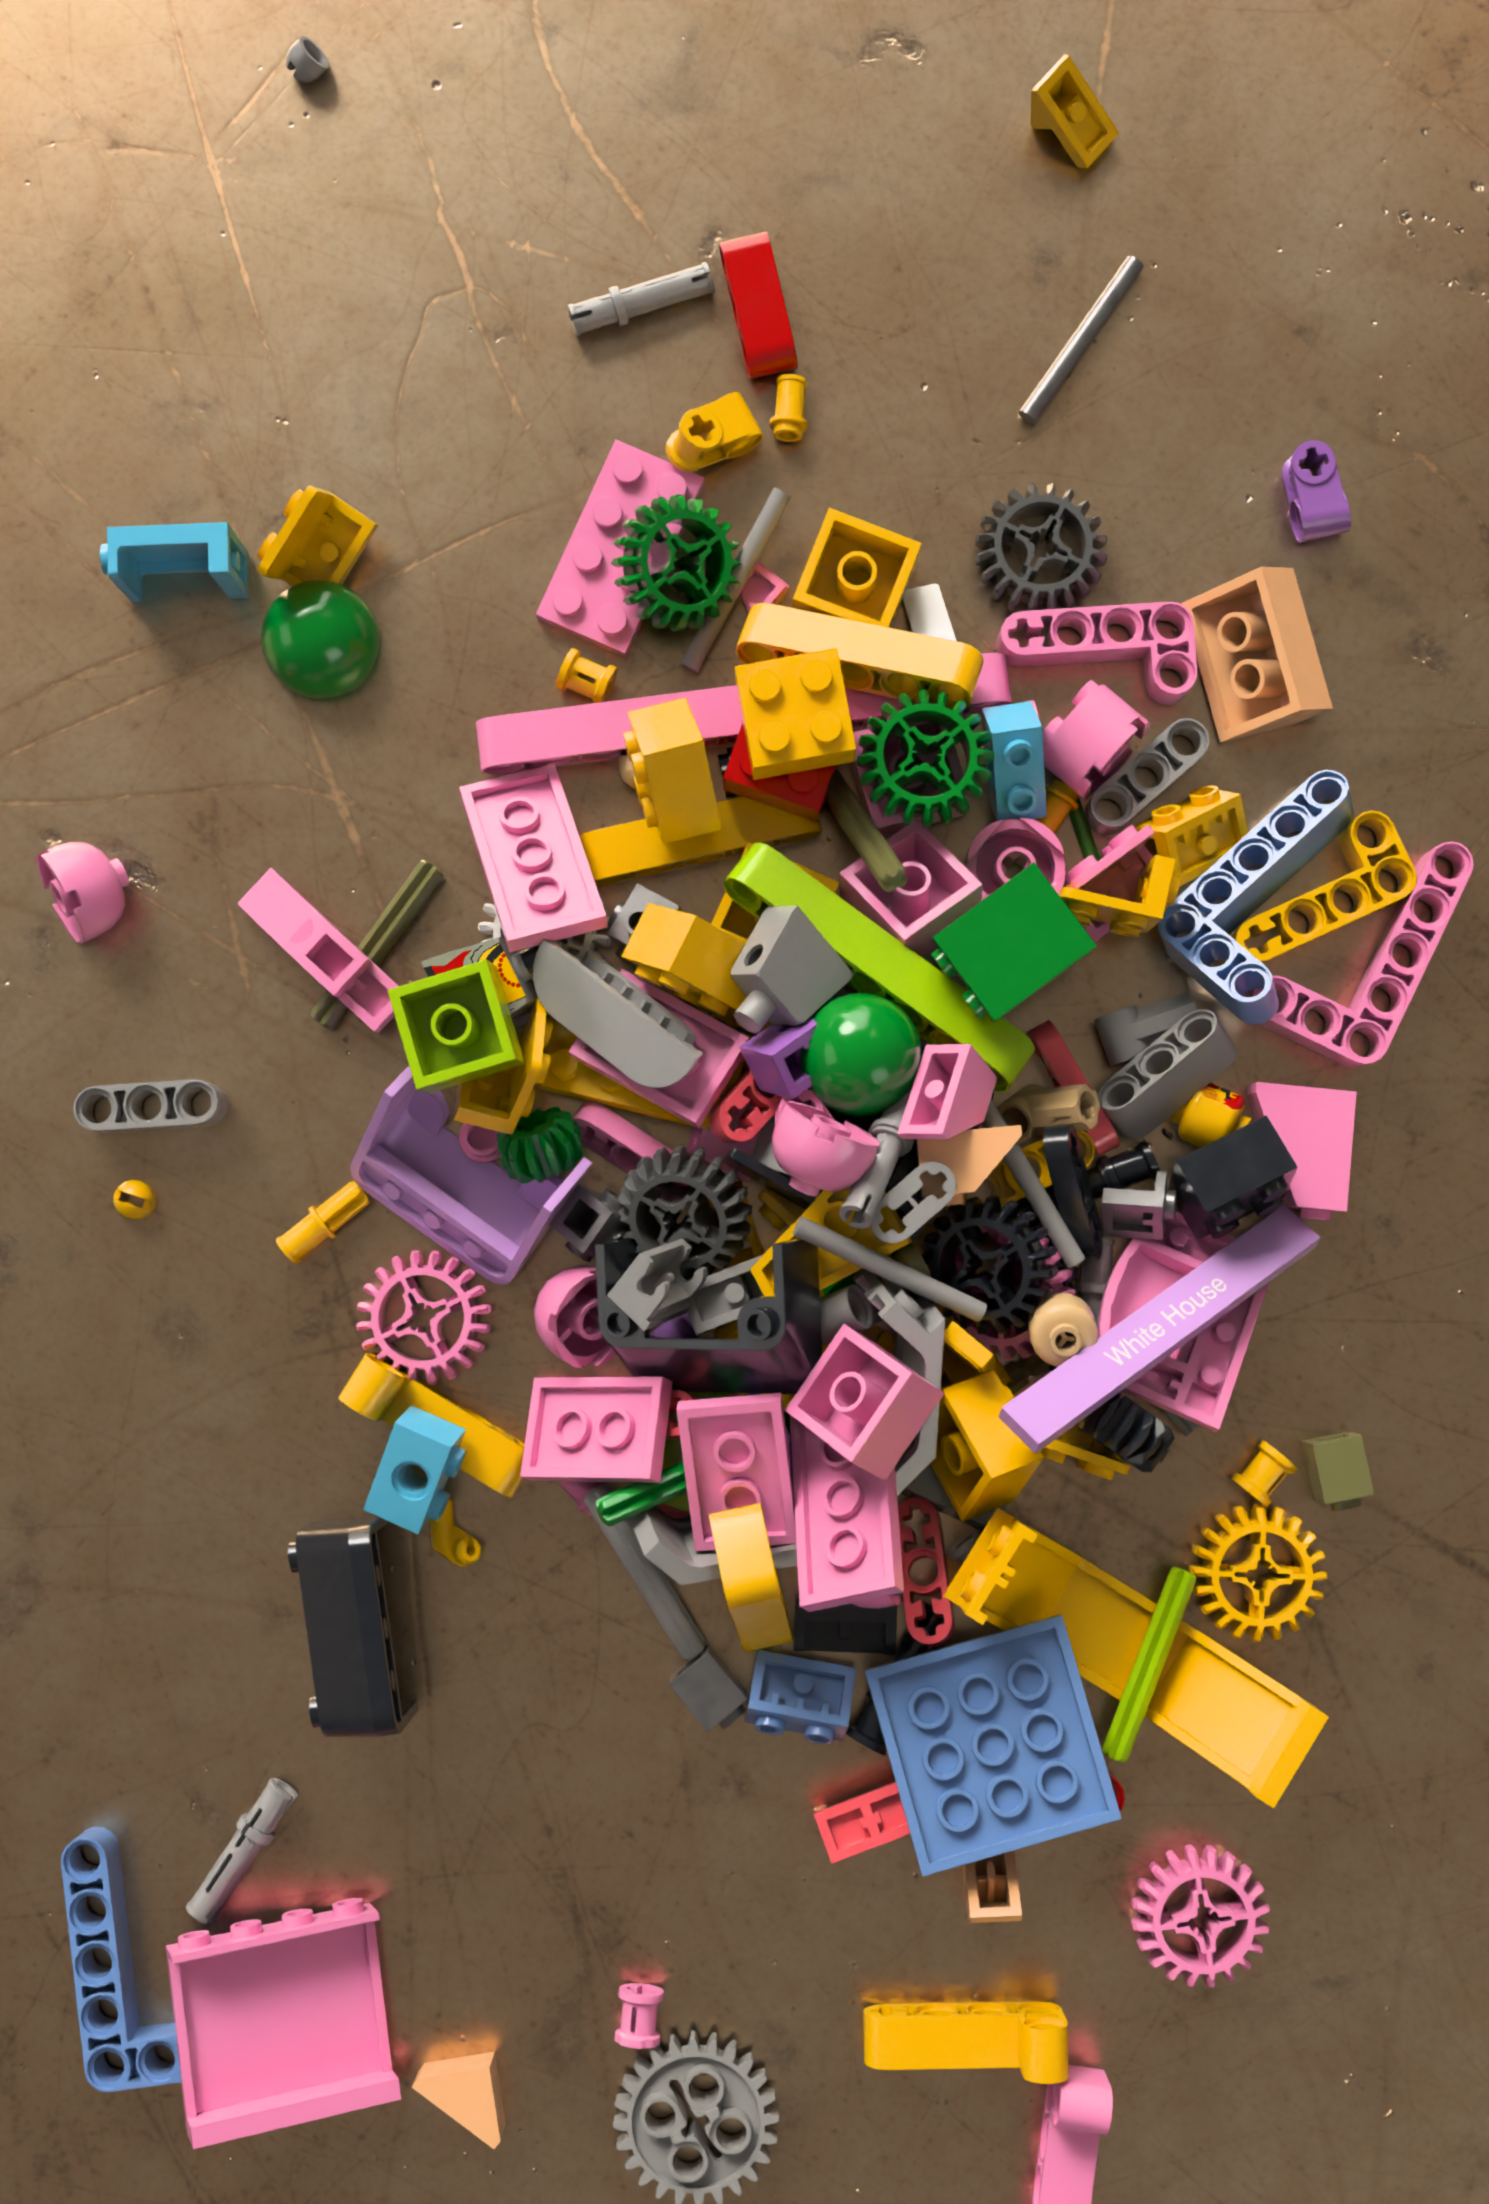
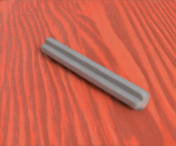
(650, 1582)

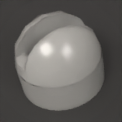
(306, 59)

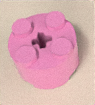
(1091, 739)
(1012, 842)

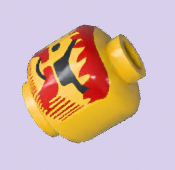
(1210, 1115)

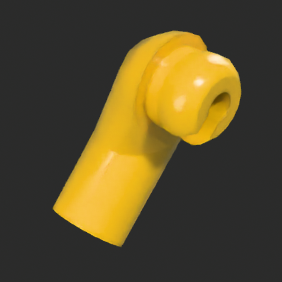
(452, 1541)

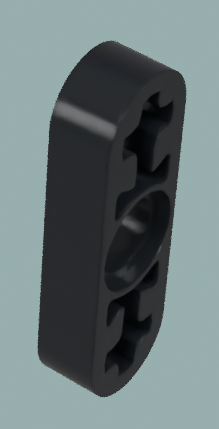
(1073, 1187)

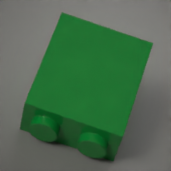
(1012, 944)

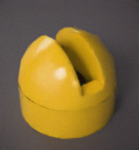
(139, 1189)

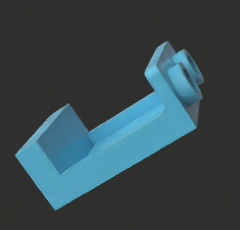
(175, 549)

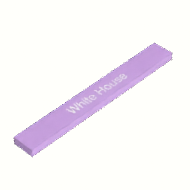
(1157, 1329)

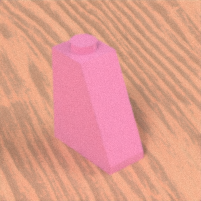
(1319, 1137)

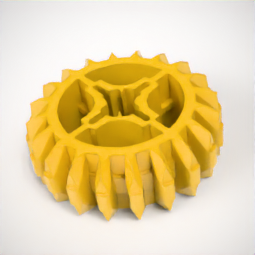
(1259, 1596)

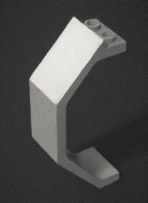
(917, 1344)

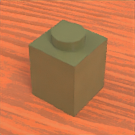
(1338, 1470)

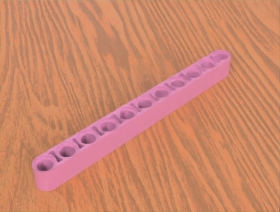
(596, 729)

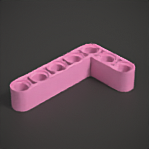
(1382, 971)

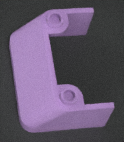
(458, 1203)

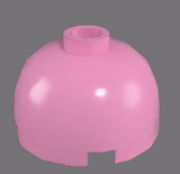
(84, 887)
(820, 1150)
(569, 1318)

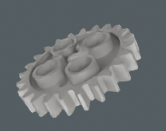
(657, 2140)

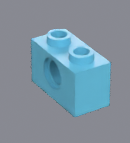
(1018, 761)
(397, 1490)

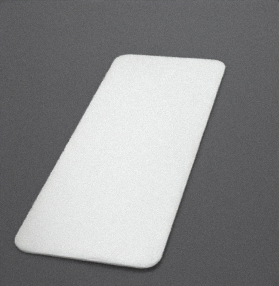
(928, 612)

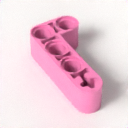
(1097, 645)
(1070, 2135)

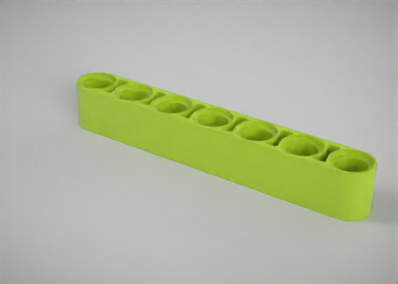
(880, 961)

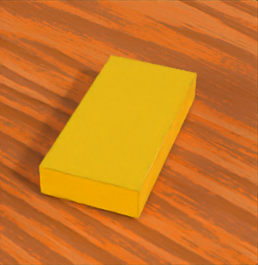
(968, 1349)

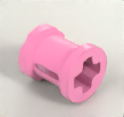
(639, 2015)

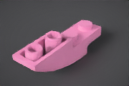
(321, 949)

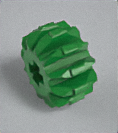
(540, 1145)

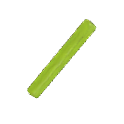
(1149, 1664)

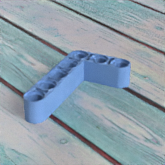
(1248, 891)
(112, 1983)

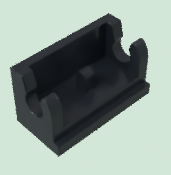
(845, 1629)

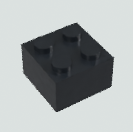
(1232, 1179)

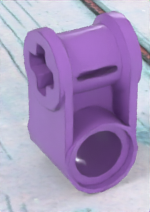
(1318, 501)

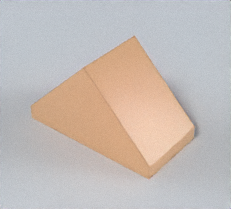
(992, 1889)
(467, 2092)

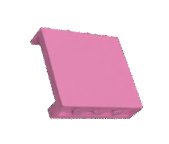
(280, 2022)

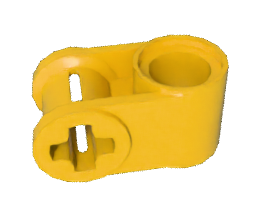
(713, 434)

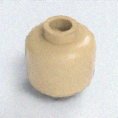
(1061, 1328)

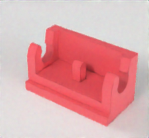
(862, 1823)

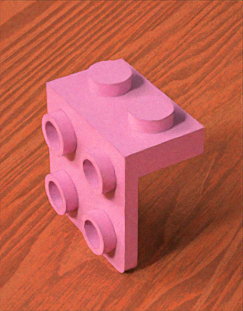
(1115, 873)

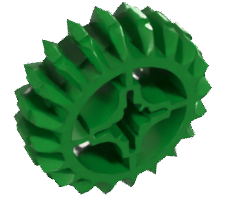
(652, 534)
(939, 778)

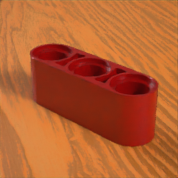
(758, 305)

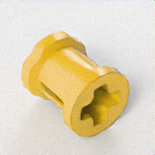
(575, 664)
(1264, 1473)

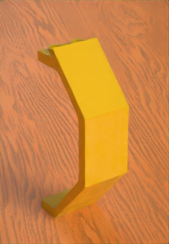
(1204, 1690)

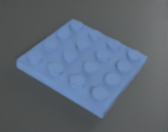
(992, 1745)

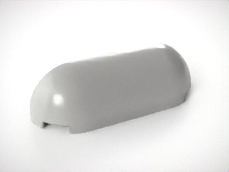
(614, 1016)

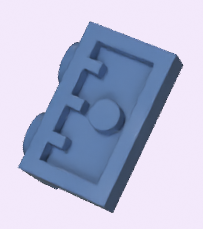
(800, 1697)

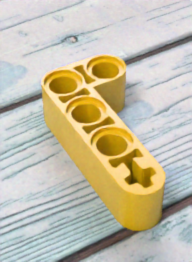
(1360, 884)
(385, 1394)
(750, 1577)
(969, 2037)

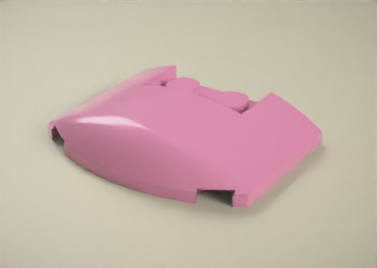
(1203, 1372)

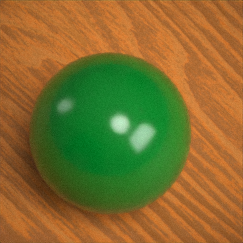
(320, 639)
(861, 1054)

